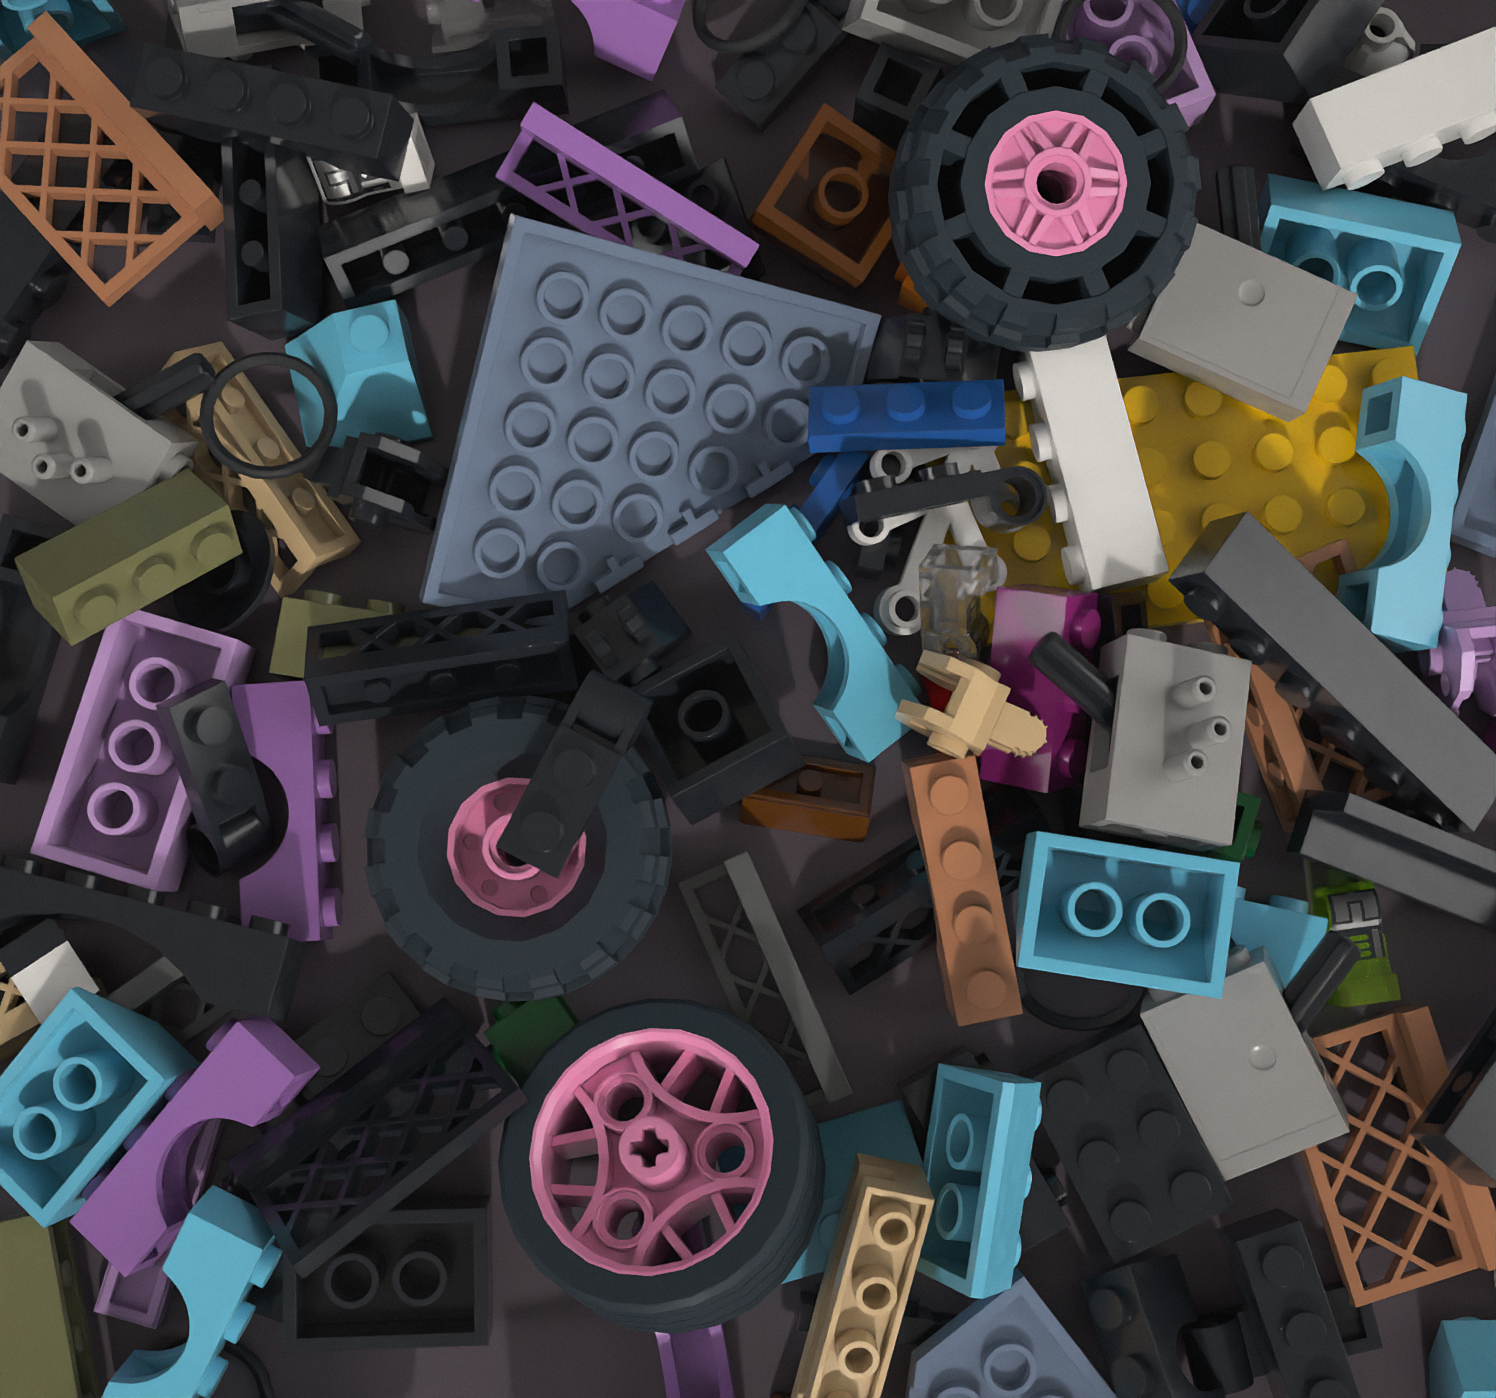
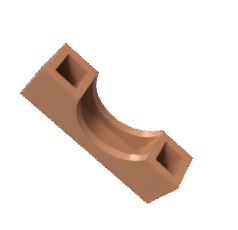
(963, 887)

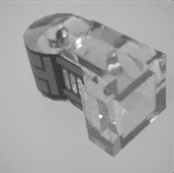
(950, 599)

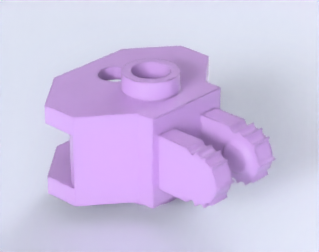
(1465, 647)

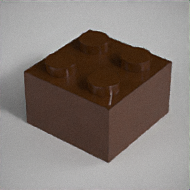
(831, 200)

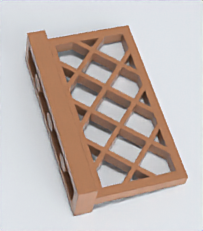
(133, 140)
(1275, 727)
(1465, 1208)

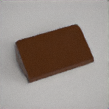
(818, 799)

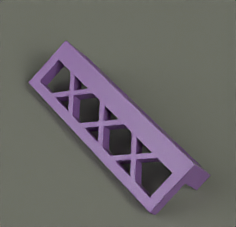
(624, 180)

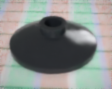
(235, 588)

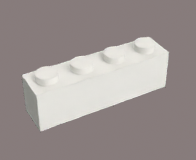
(1401, 113)
(1091, 467)

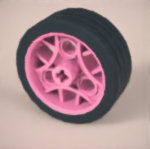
(662, 1165)

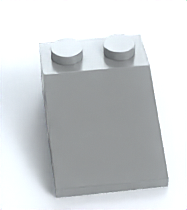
(949, 28)

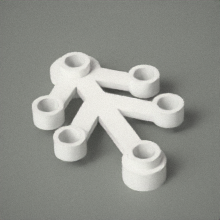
(932, 528)

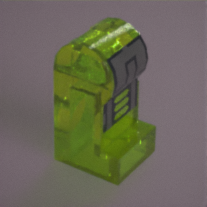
(1356, 913)

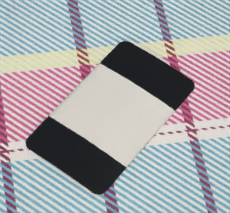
(45, 968)

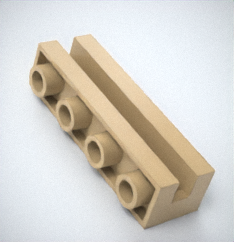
(866, 1280)

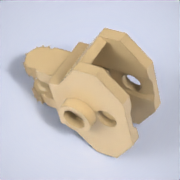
(974, 713)

